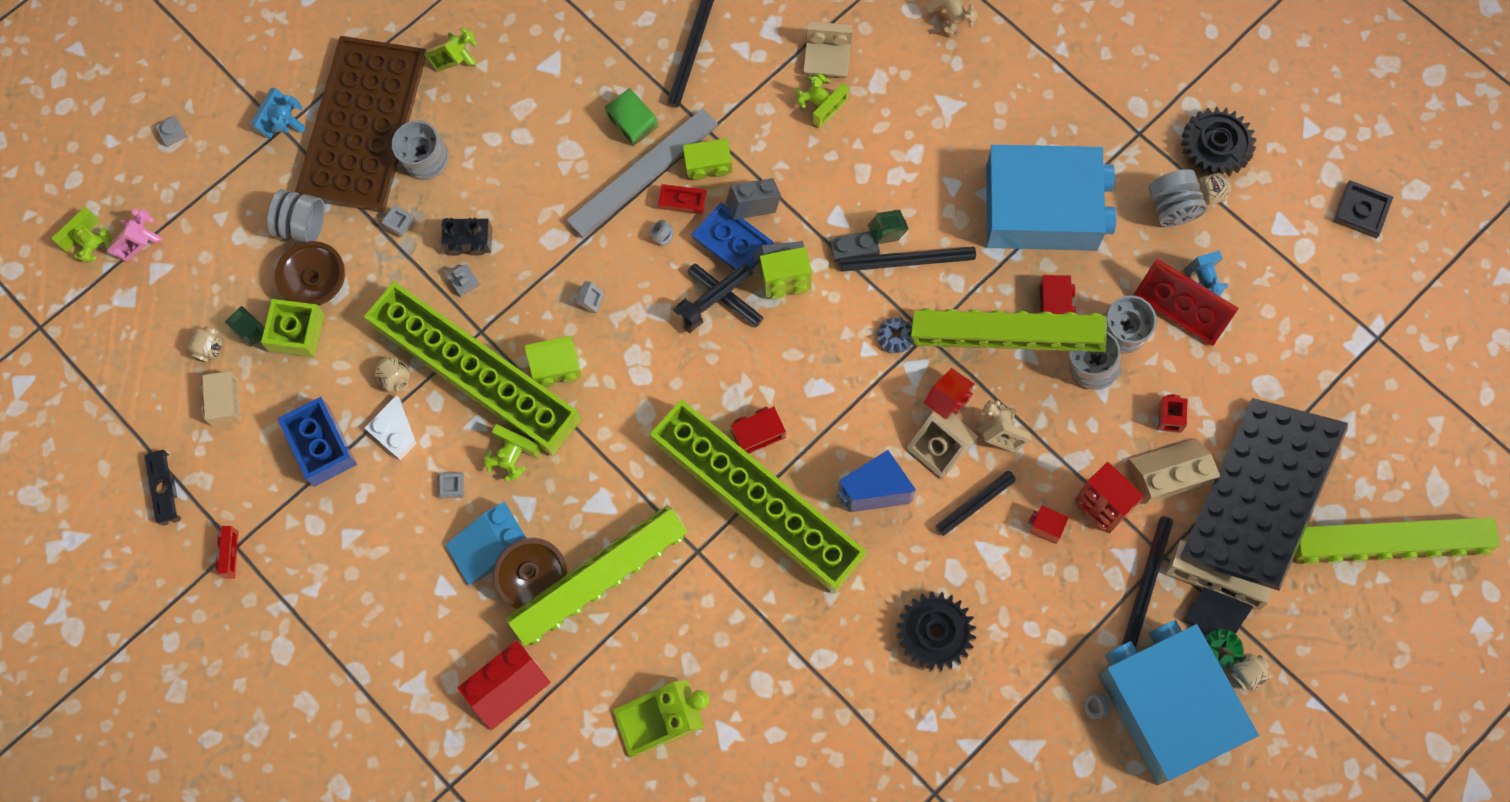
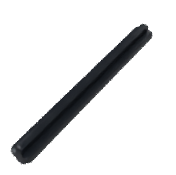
(690, 53)
(907, 259)
(1148, 580)

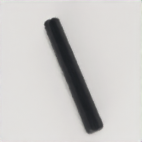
(729, 299)
(975, 503)

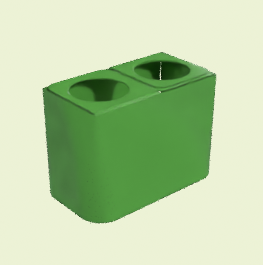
(631, 116)

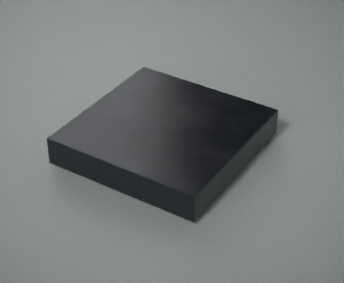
(1363, 209)
(1217, 611)

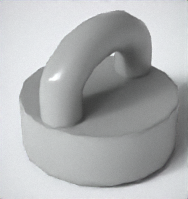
(661, 232)
(1097, 706)

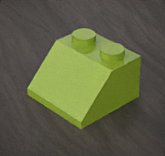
(554, 361)

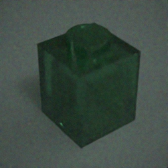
(888, 226)
(246, 326)

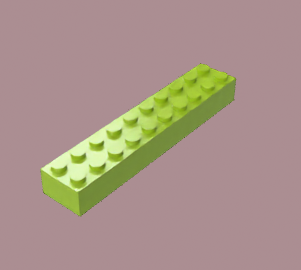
(473, 368)
(758, 496)

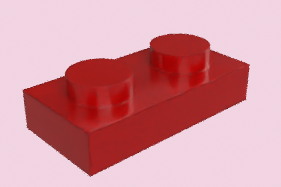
(682, 199)
(228, 545)

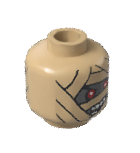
(1214, 188)
(205, 344)
(392, 374)
(1250, 672)

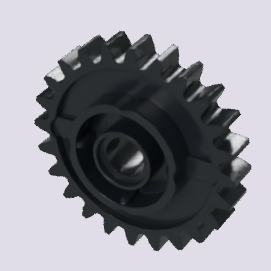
(1233, 134)
(930, 649)

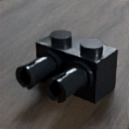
(466, 236)

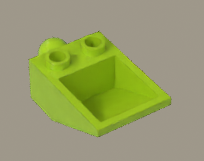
(661, 717)

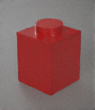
(1048, 524)

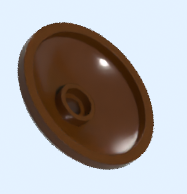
(304, 263)
(520, 587)

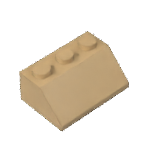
(1173, 470)

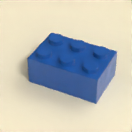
(317, 441)

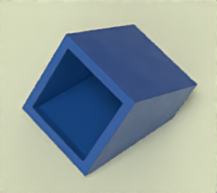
(876, 485)

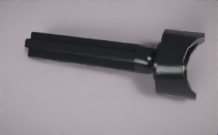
(692, 312)

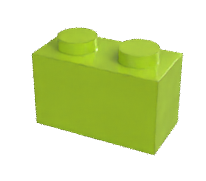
(707, 159)

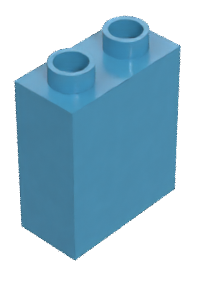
(1048, 197)
(1176, 701)

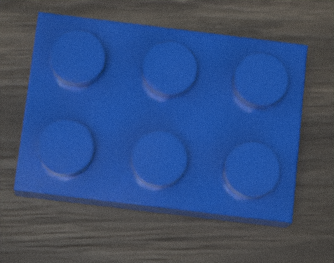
(730, 239)

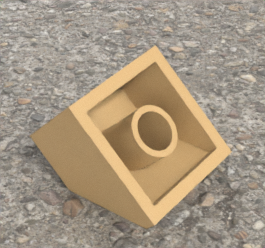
(942, 443)

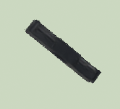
(159, 472)

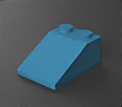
(483, 541)

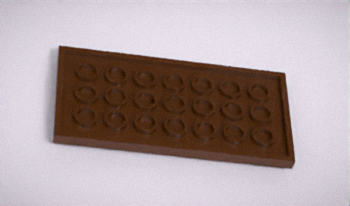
(360, 111)

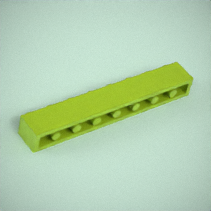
(1010, 330)
(1398, 539)
(596, 575)

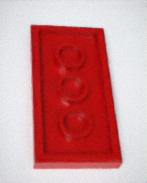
(1186, 302)

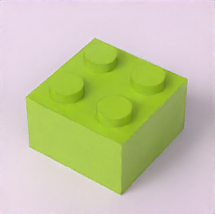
(786, 273)
(293, 328)

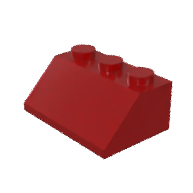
(504, 685)

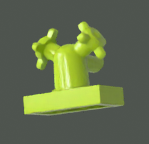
(452, 51)
(826, 102)
(79, 231)
(510, 452)

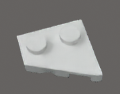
(393, 429)

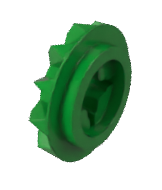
(1234, 645)

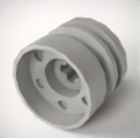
(420, 150)
(1177, 198)
(295, 216)
(1136, 316)
(1095, 376)

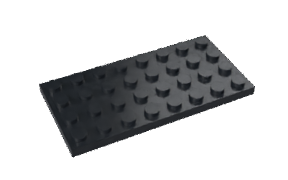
(1265, 493)

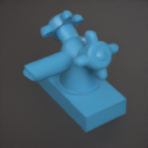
(276, 114)
(1205, 269)

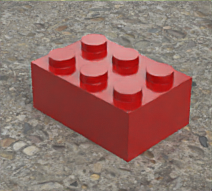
(1108, 497)

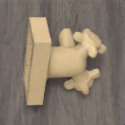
(955, 12)
(1001, 428)

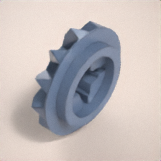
(895, 345)

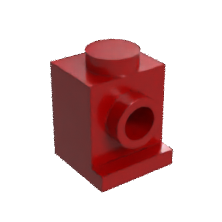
(1176, 405)

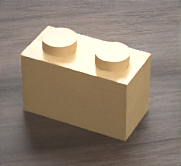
(220, 398)

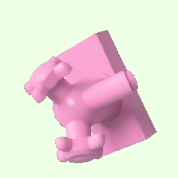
(133, 237)

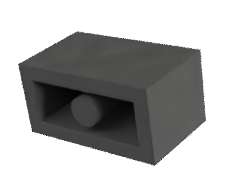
(753, 198)

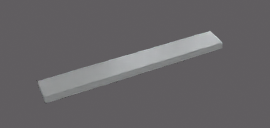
(641, 173)

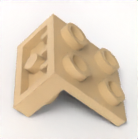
(828, 49)

